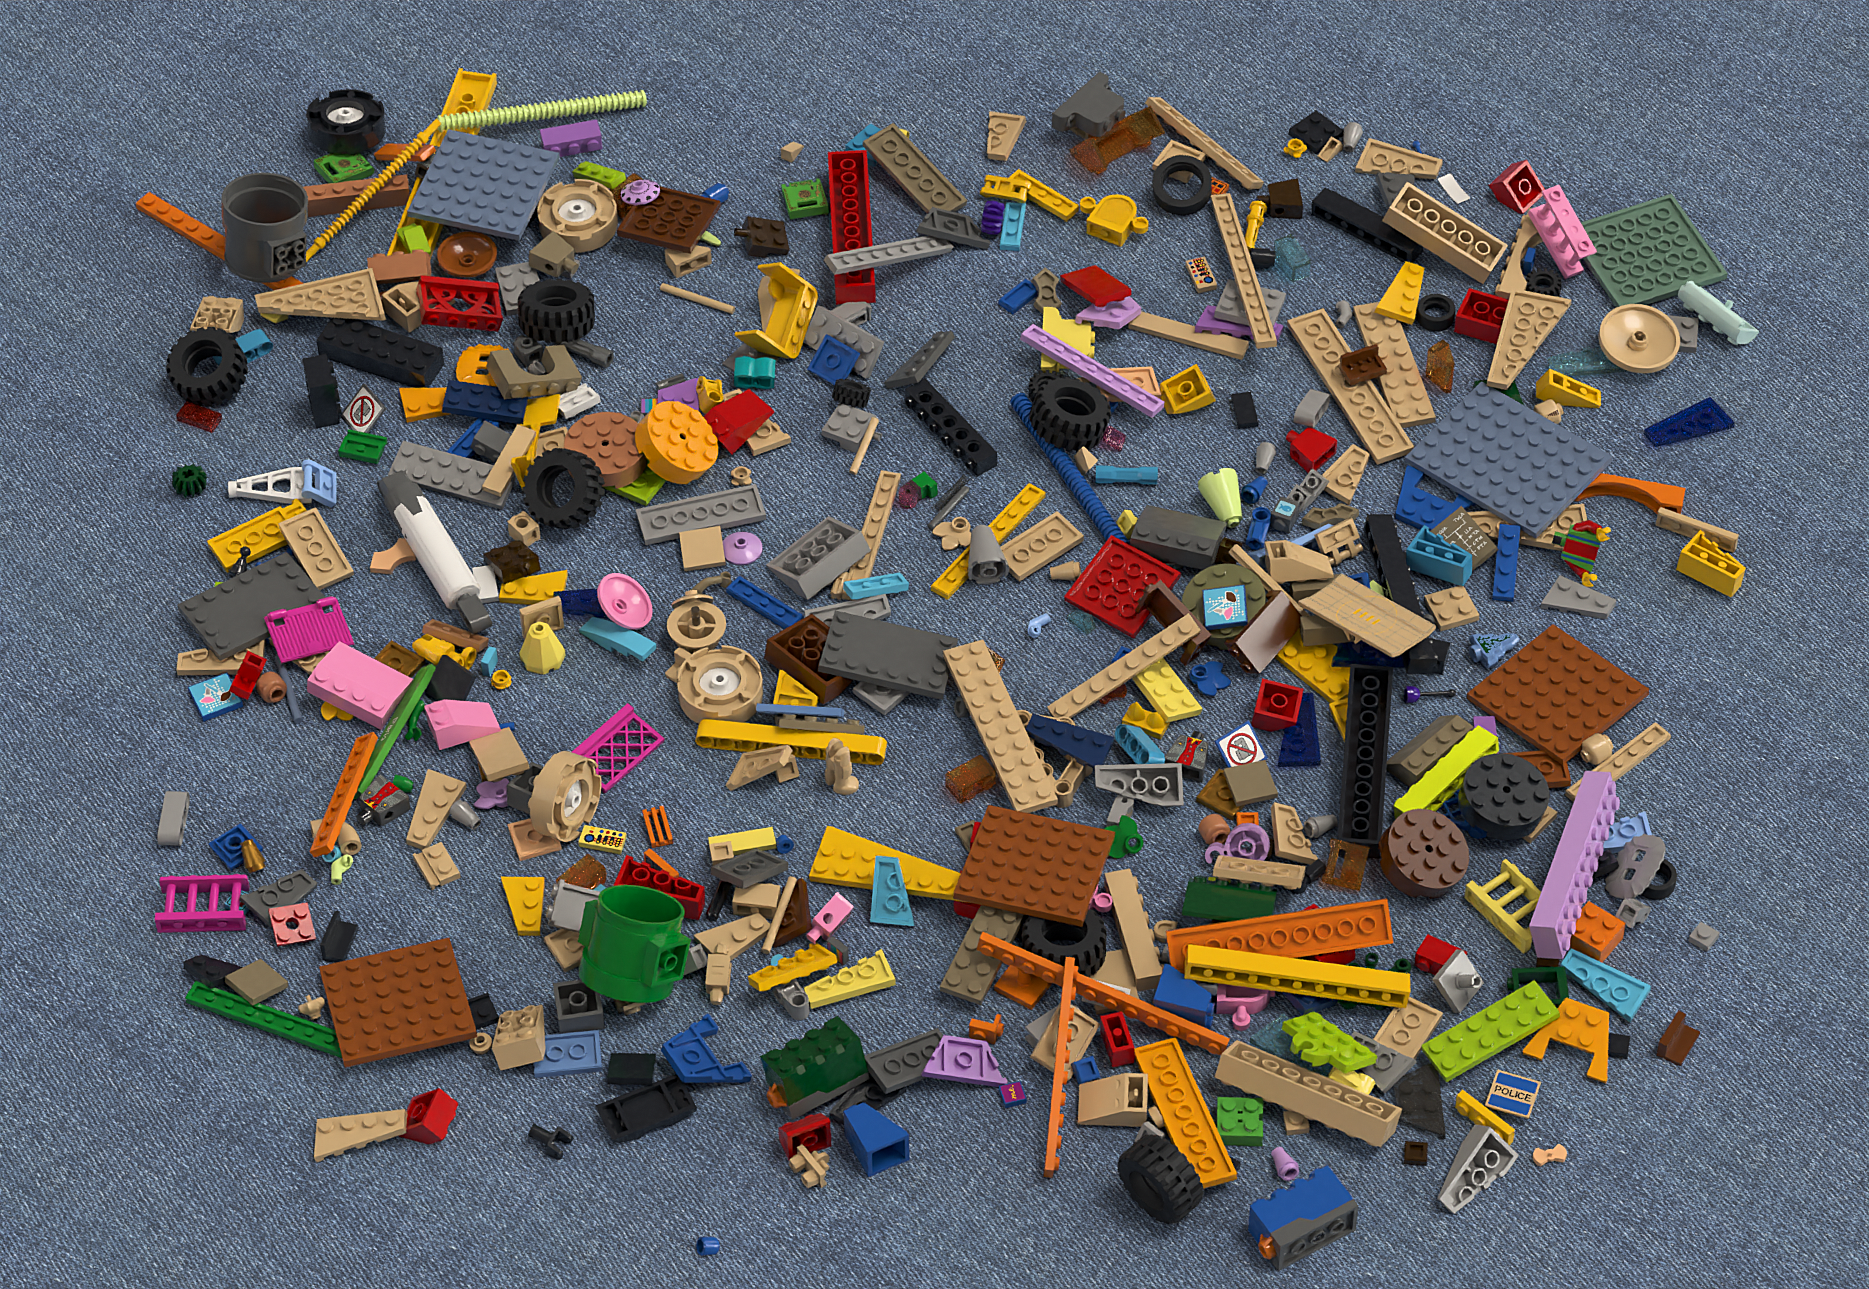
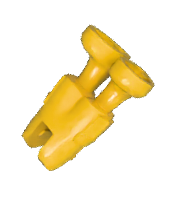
(434, 648)

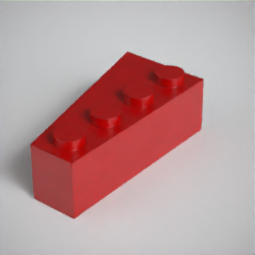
(685, 891)

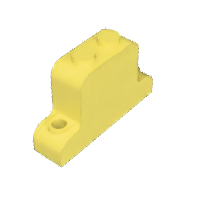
(1072, 333)

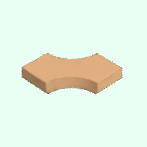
(387, 560)

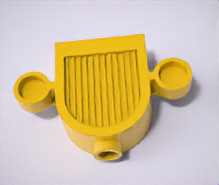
(1113, 218)

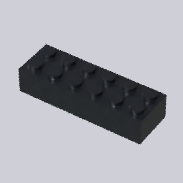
(381, 352)

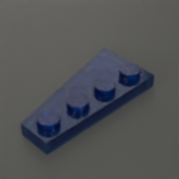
(1695, 421)
(1301, 741)

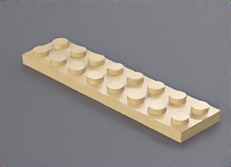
(1402, 383)

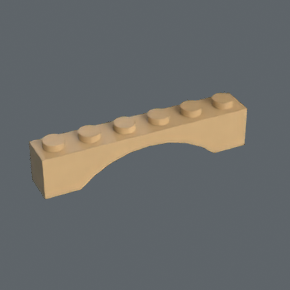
(1513, 276)

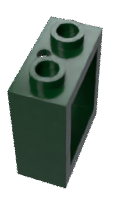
(1540, 975)

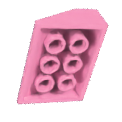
(358, 684)

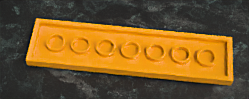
(1185, 1111)

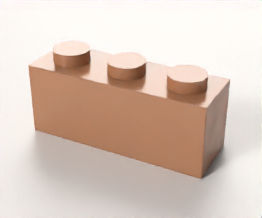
(400, 266)

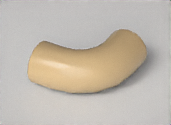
(348, 838)

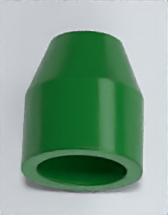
(403, 783)

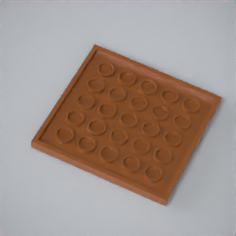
(1557, 693)
(1034, 865)
(397, 1002)

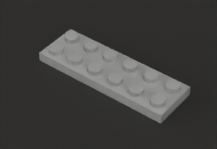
(448, 474)
(720, 509)

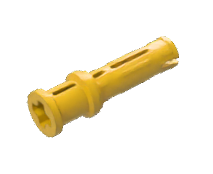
(1254, 221)

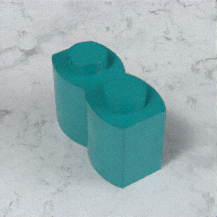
(754, 372)

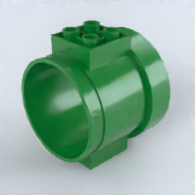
(633, 944)

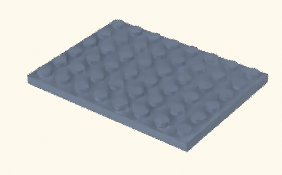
(1508, 459)

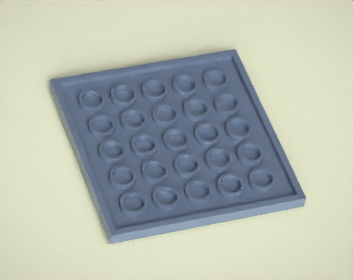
(483, 184)

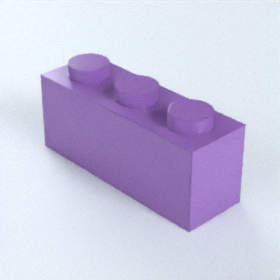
(572, 138)

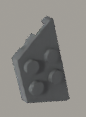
(952, 227)

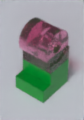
(916, 490)

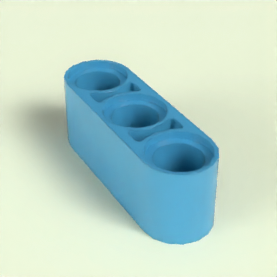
(254, 345)
(1138, 745)

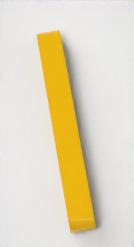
(804, 743)

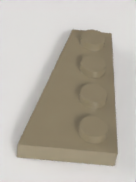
(812, 723)

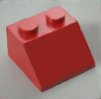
(1517, 187)
(1276, 706)
(429, 1116)
(812, 1132)

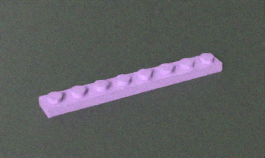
(1092, 370)

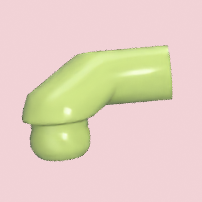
(339, 867)

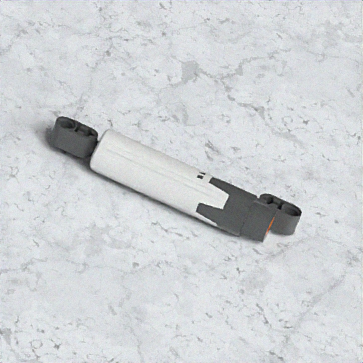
(434, 549)

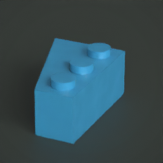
(1438, 559)

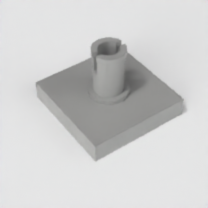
(1458, 981)

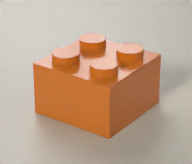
(1597, 932)

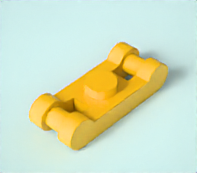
(1005, 188)

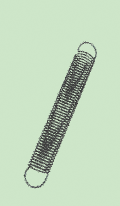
(951, 489)

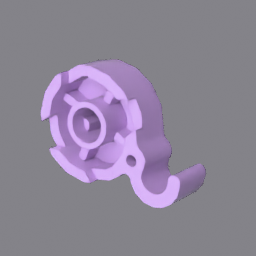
(1236, 838)

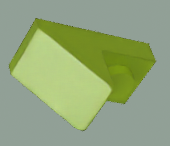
(413, 238)

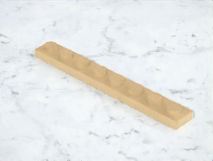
(1205, 143)
(1125, 668)

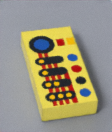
(602, 839)

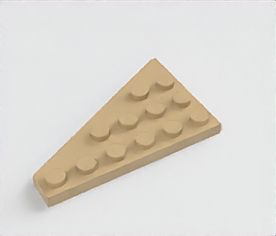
(340, 296)

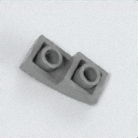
(1309, 489)

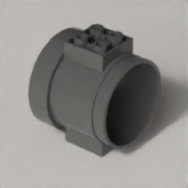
(264, 226)

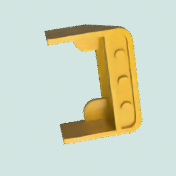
(789, 316)

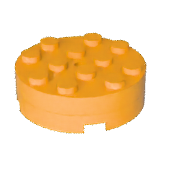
(676, 442)

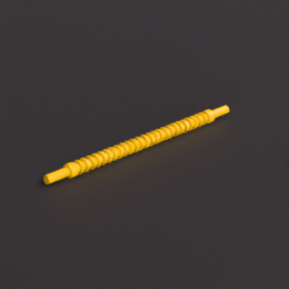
(422, 138)

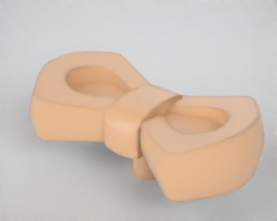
(1556, 1154)

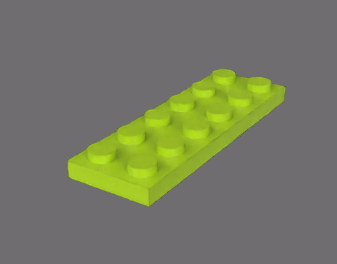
(1490, 1031)

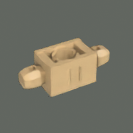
(718, 974)

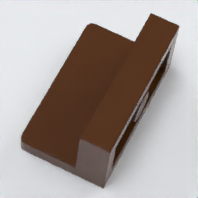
(1677, 1040)

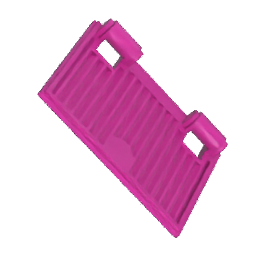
(308, 630)

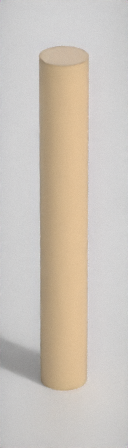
(864, 445)

